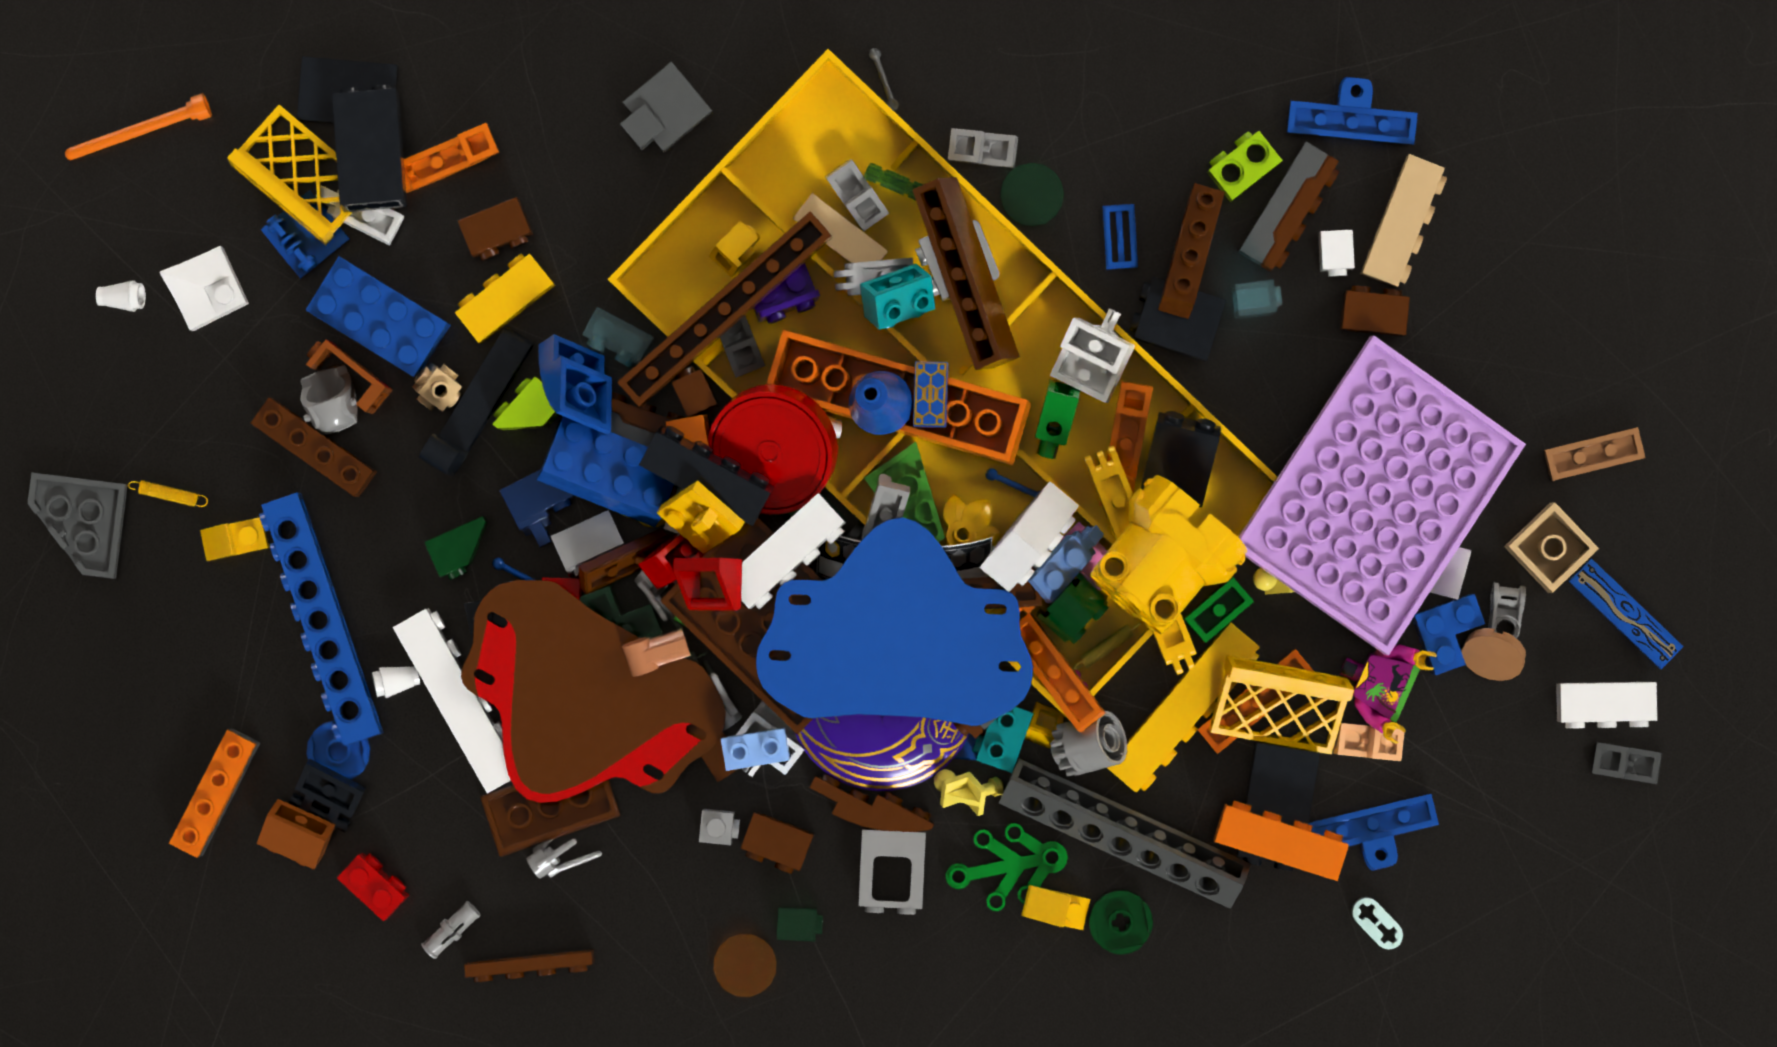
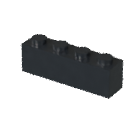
(687, 462)

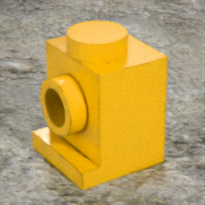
(735, 248)

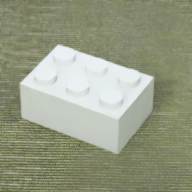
(1031, 538)

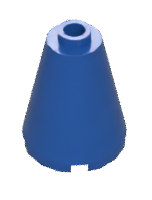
(890, 407)

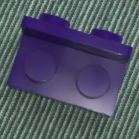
(792, 294)

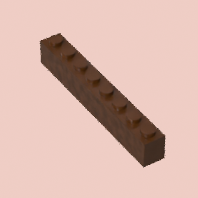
(725, 309)

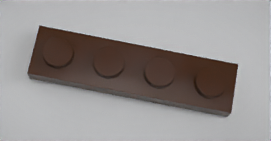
(515, 967)

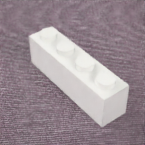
(787, 548)

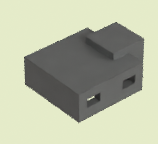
(664, 110)

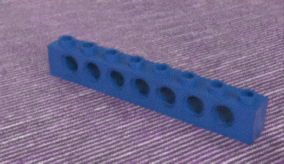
(366, 722)

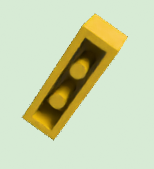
(504, 297)

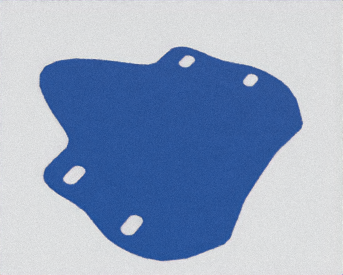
(895, 637)

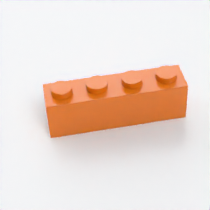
(1281, 842)

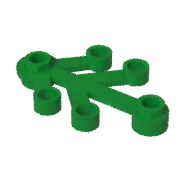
(1012, 864)

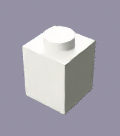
(1336, 252)

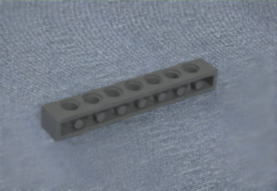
(1125, 833)

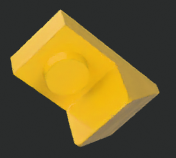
(234, 539)
(1055, 907)

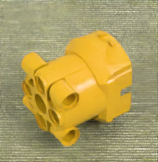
(1163, 557)

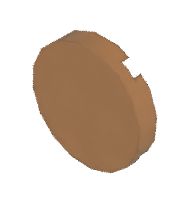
(1493, 654)

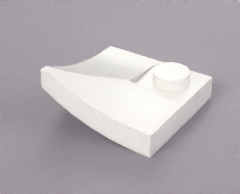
(205, 288)

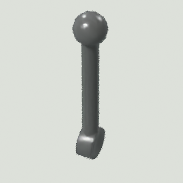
(875, 54)

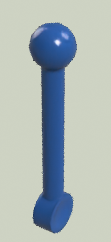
(992, 474)
(498, 564)

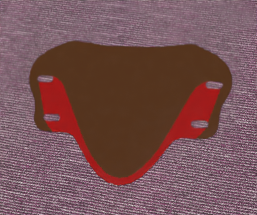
(571, 699)

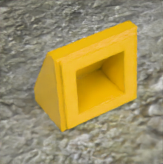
(1042, 724)

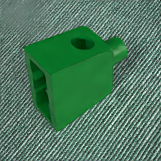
(1059, 407)

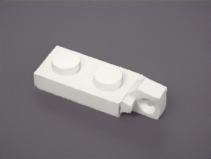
(378, 223)

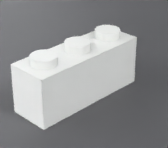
(1606, 703)

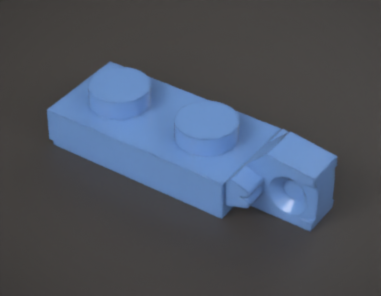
(1065, 563)

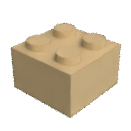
(1551, 547)

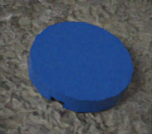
(351, 758)

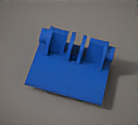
(297, 244)

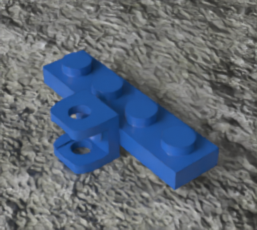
(1352, 117)
(1378, 825)

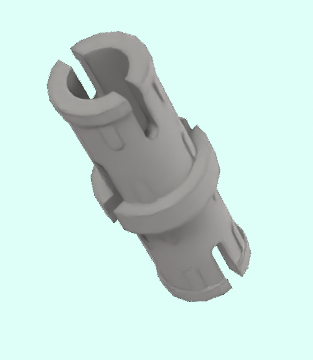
(450, 930)

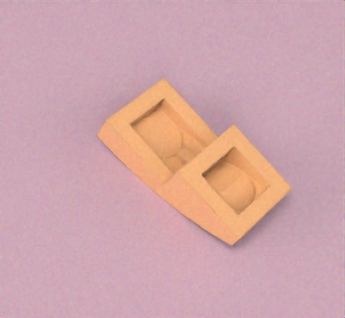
(1367, 742)

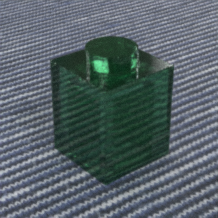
(798, 923)

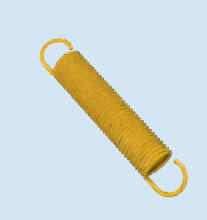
(168, 493)

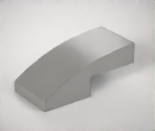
(982, 148)
(857, 195)

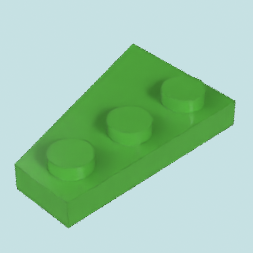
(908, 470)

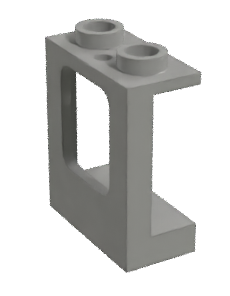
(892, 844)

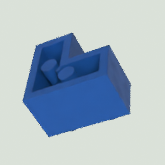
(1438, 631)

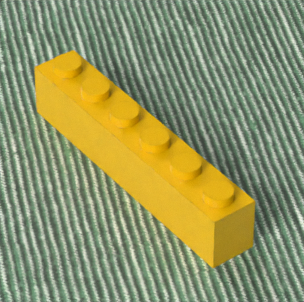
(1181, 709)

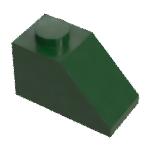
(456, 548)

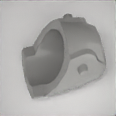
(329, 399)

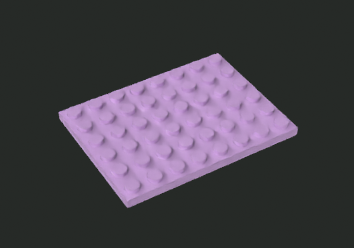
(1379, 495)

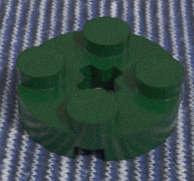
(1135, 932)

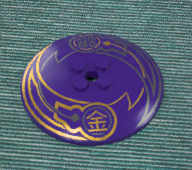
(881, 749)

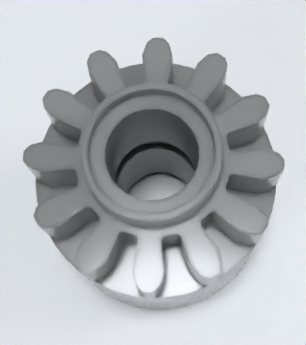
(1094, 749)

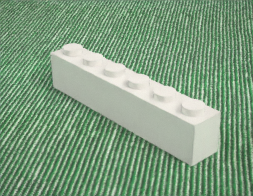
(462, 710)

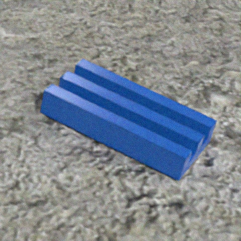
(1121, 264)

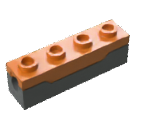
(214, 793)

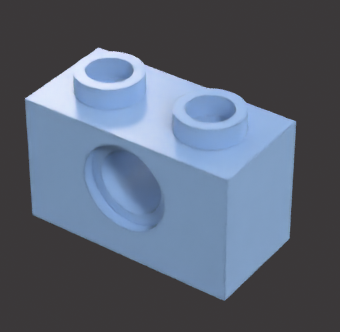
(755, 748)

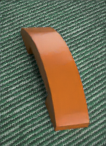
(449, 157)
(1130, 426)

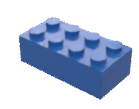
(378, 317)
(604, 471)

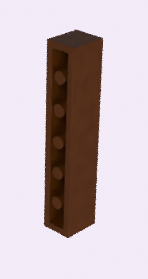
(966, 273)

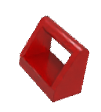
(728, 574)

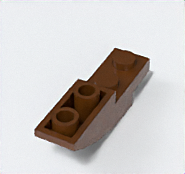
(884, 813)

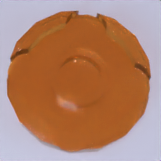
(745, 965)

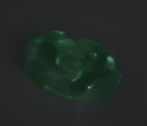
(1032, 194)

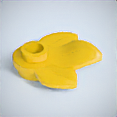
(970, 519)

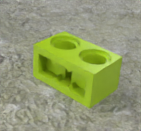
(1248, 171)

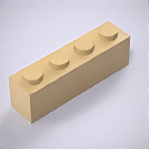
(1403, 220)

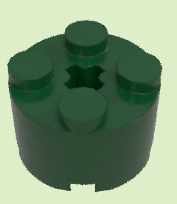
(1075, 608)

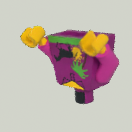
(1384, 685)

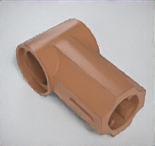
(648, 654)

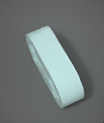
(1382, 917)

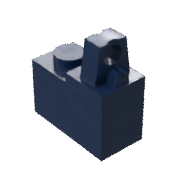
(530, 504)

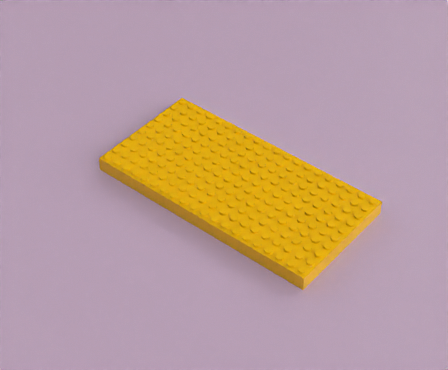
(764, 185)

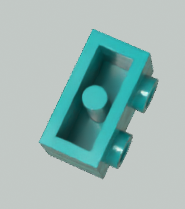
(897, 296)
(1003, 739)

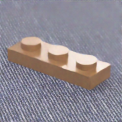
(1594, 454)

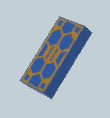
(930, 394)

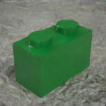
(1218, 610)

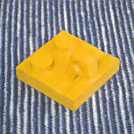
(700, 517)

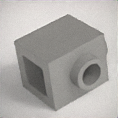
(718, 827)

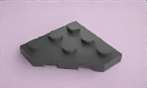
(82, 518)

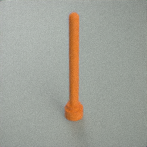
(197, 108)

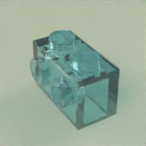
(618, 336)

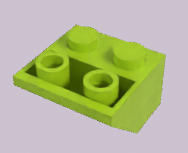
(527, 410)

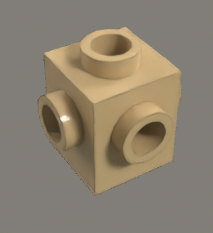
(429, 379)

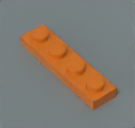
(1059, 676)
(1219, 742)

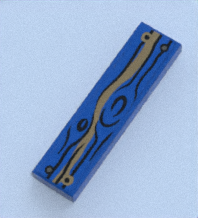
(1625, 613)

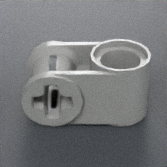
(1507, 609)

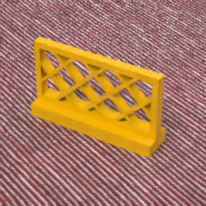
(276, 188)
(1287, 679)

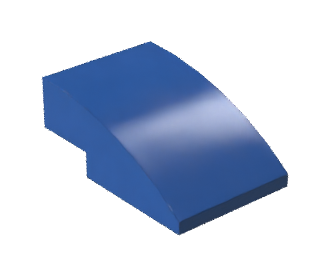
(576, 382)

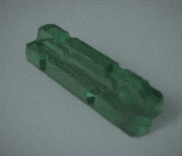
(891, 180)

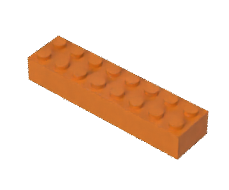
(977, 417)

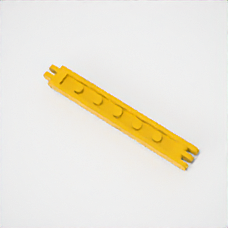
(1114, 495)

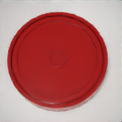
(781, 437)

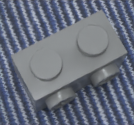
(586, 541)

